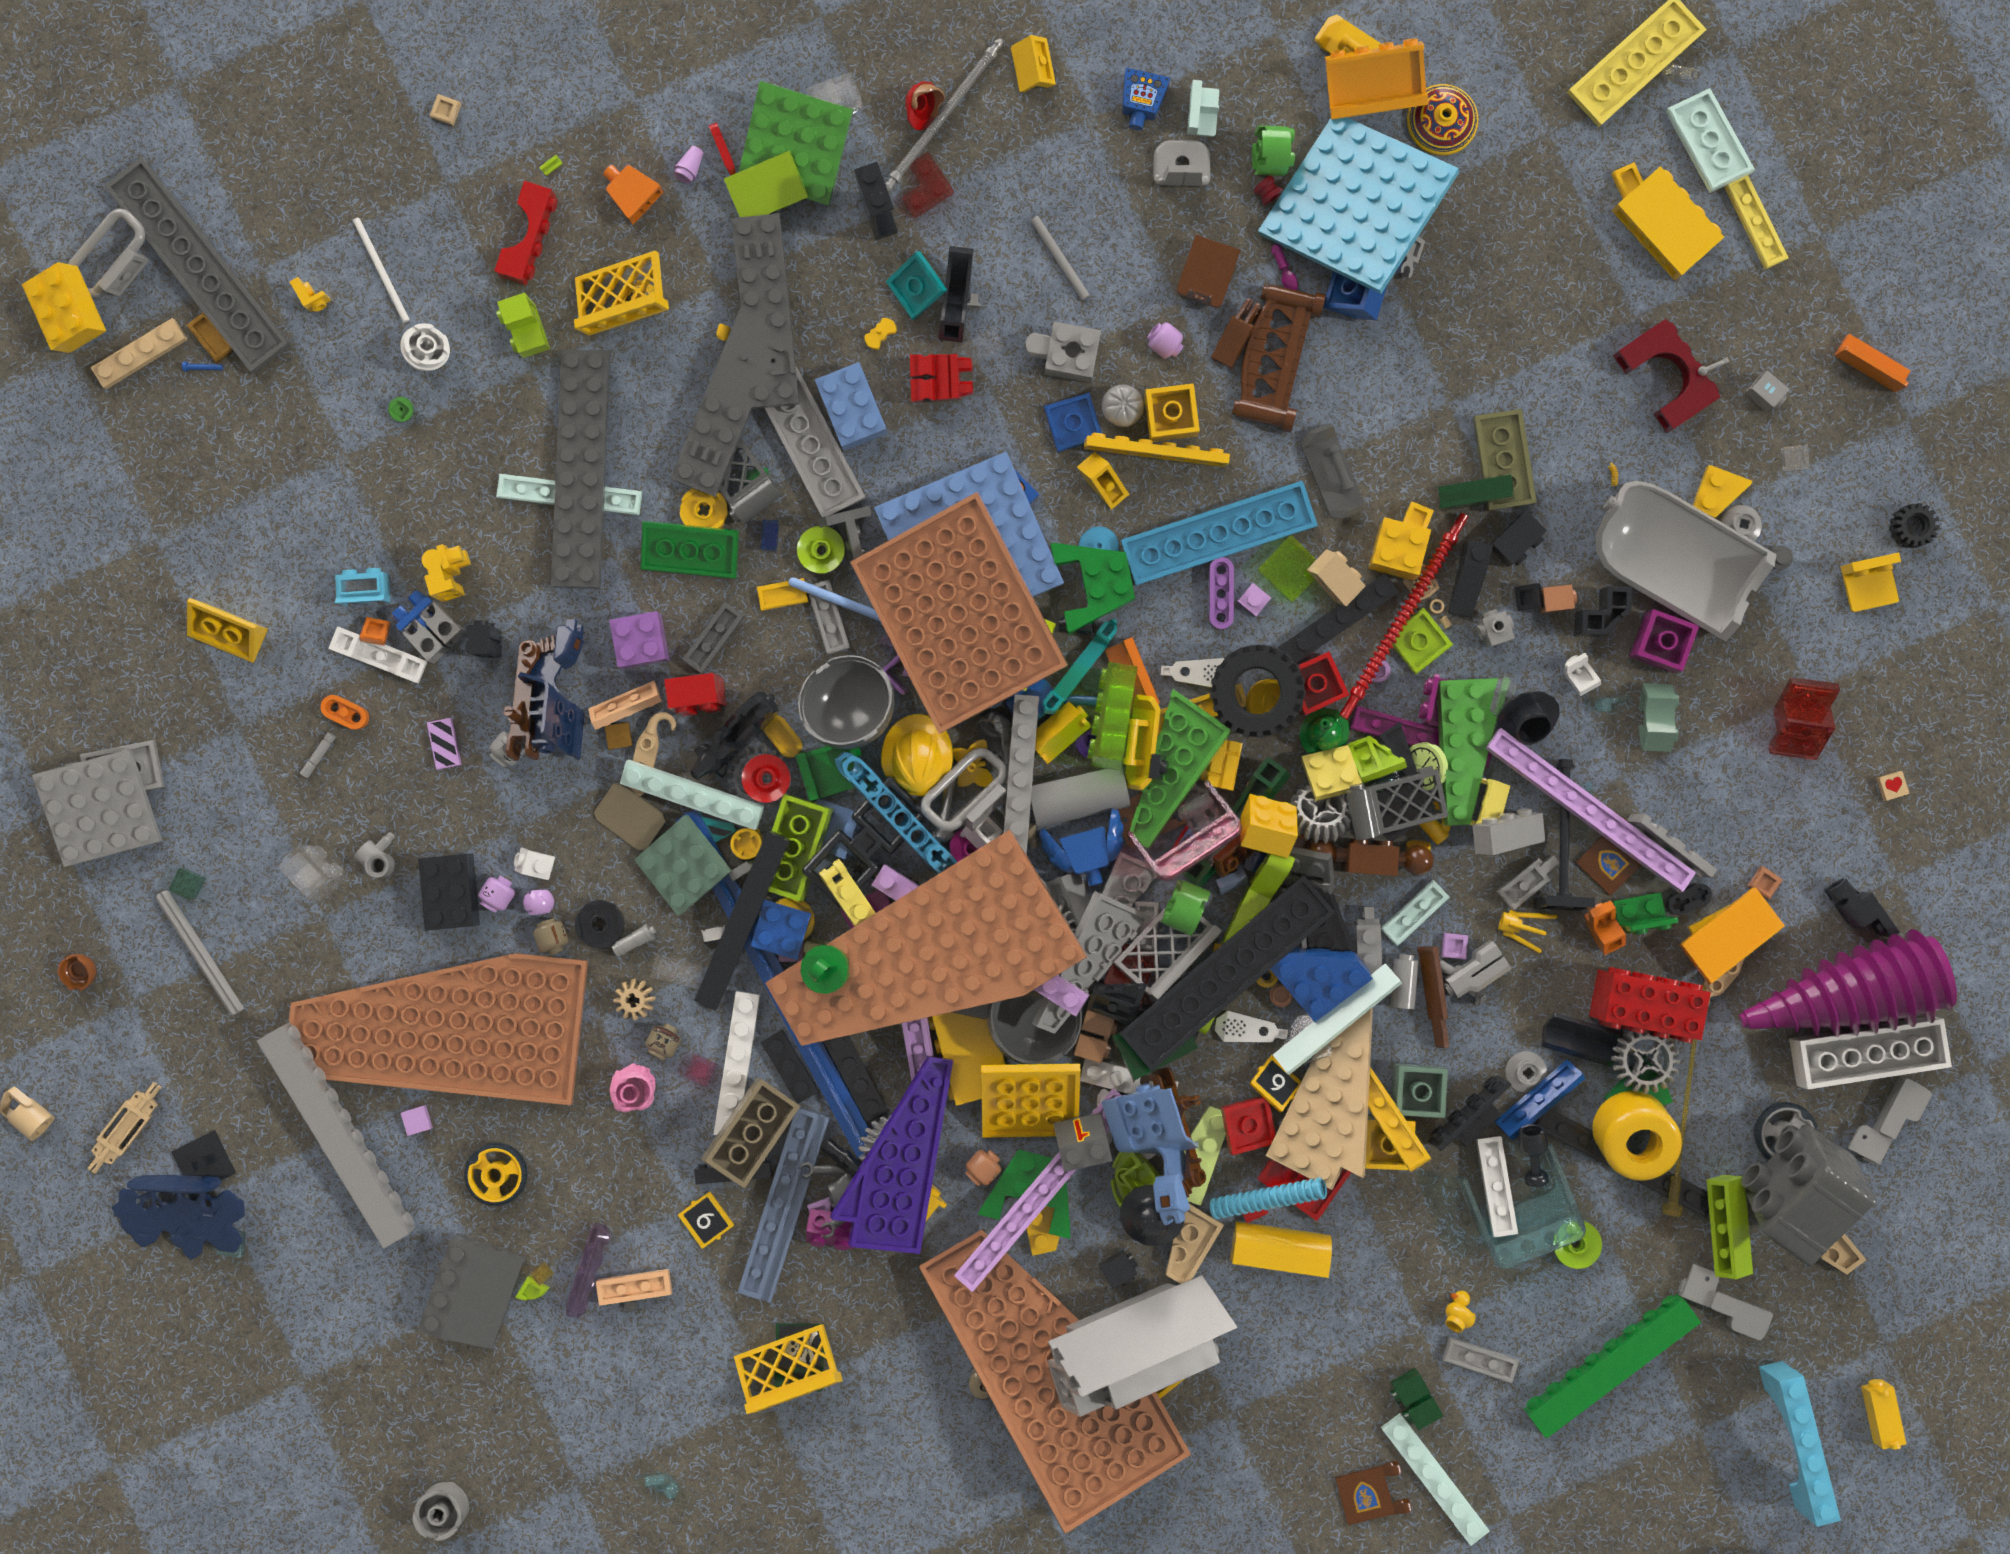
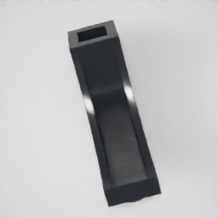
(957, 294)

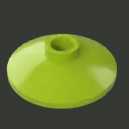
(815, 538)
(1585, 1253)

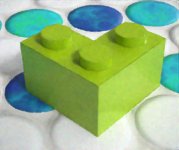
(523, 320)

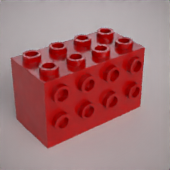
(1649, 1004)

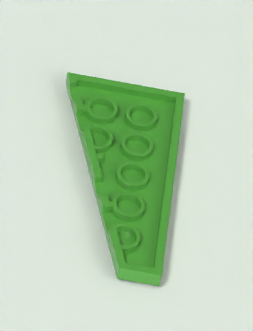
(1463, 735)
(1189, 743)

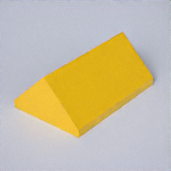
(224, 630)

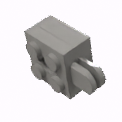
(1068, 351)

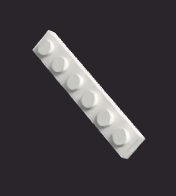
(737, 1055)

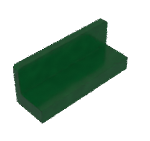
(1476, 493)

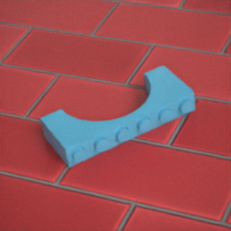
(1813, 1491)

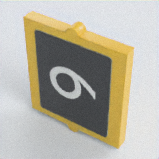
(1275, 1083)
(706, 1219)

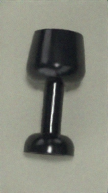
(1533, 1144)

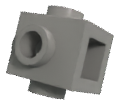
(1503, 628)

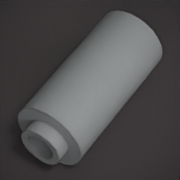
(1406, 970)

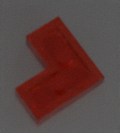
(932, 189)

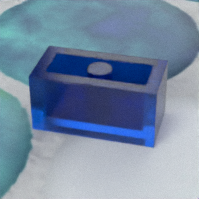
(770, 532)

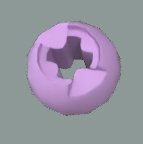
(538, 902)

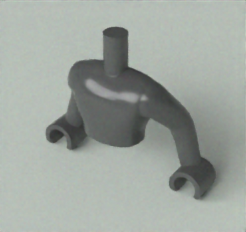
(834, 1189)

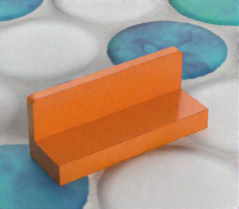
(1873, 363)
(1128, 654)

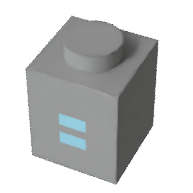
(1767, 391)

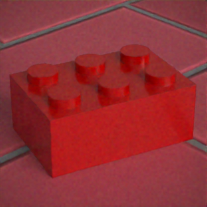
(695, 693)

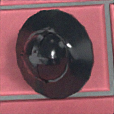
(1529, 716)
(1143, 1222)

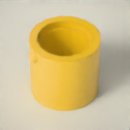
(746, 843)

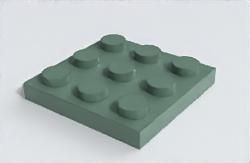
(683, 865)

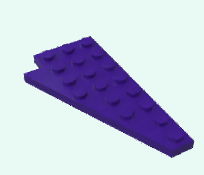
(895, 1180)

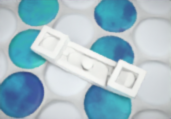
(377, 655)

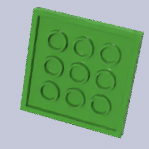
(804, 126)

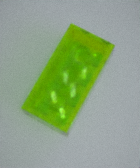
(1114, 714)

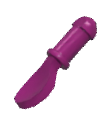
(1288, 279)

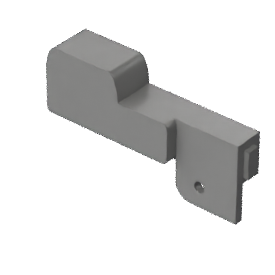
(1904, 1102)
(1741, 1315)

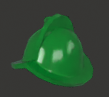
(1323, 731)

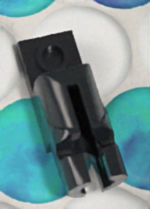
(1860, 909)

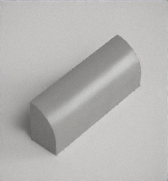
(1079, 796)

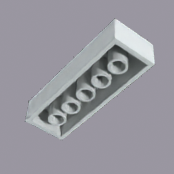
(1869, 1056)

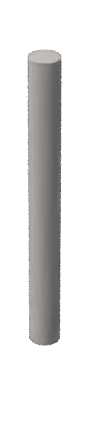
(1060, 258)

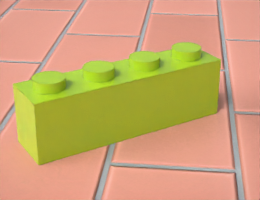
(1729, 1227)

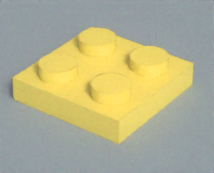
(1330, 772)

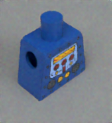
(1142, 96)

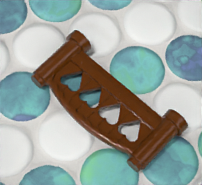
(1274, 407)

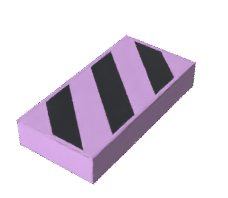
(444, 743)

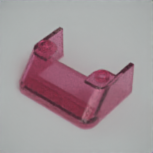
(1197, 846)

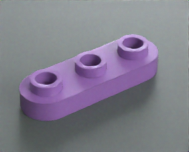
(1221, 582)

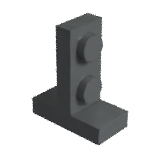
(848, 530)

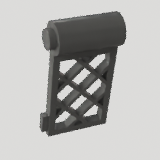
(754, 496)
(1366, 811)

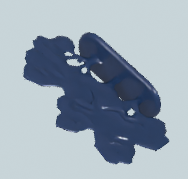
(186, 1220)

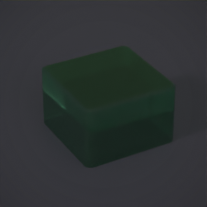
(187, 883)

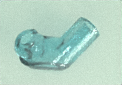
(665, 1481)

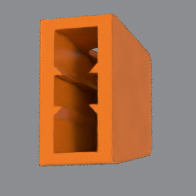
(631, 191)

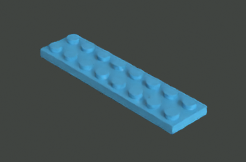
(1219, 533)

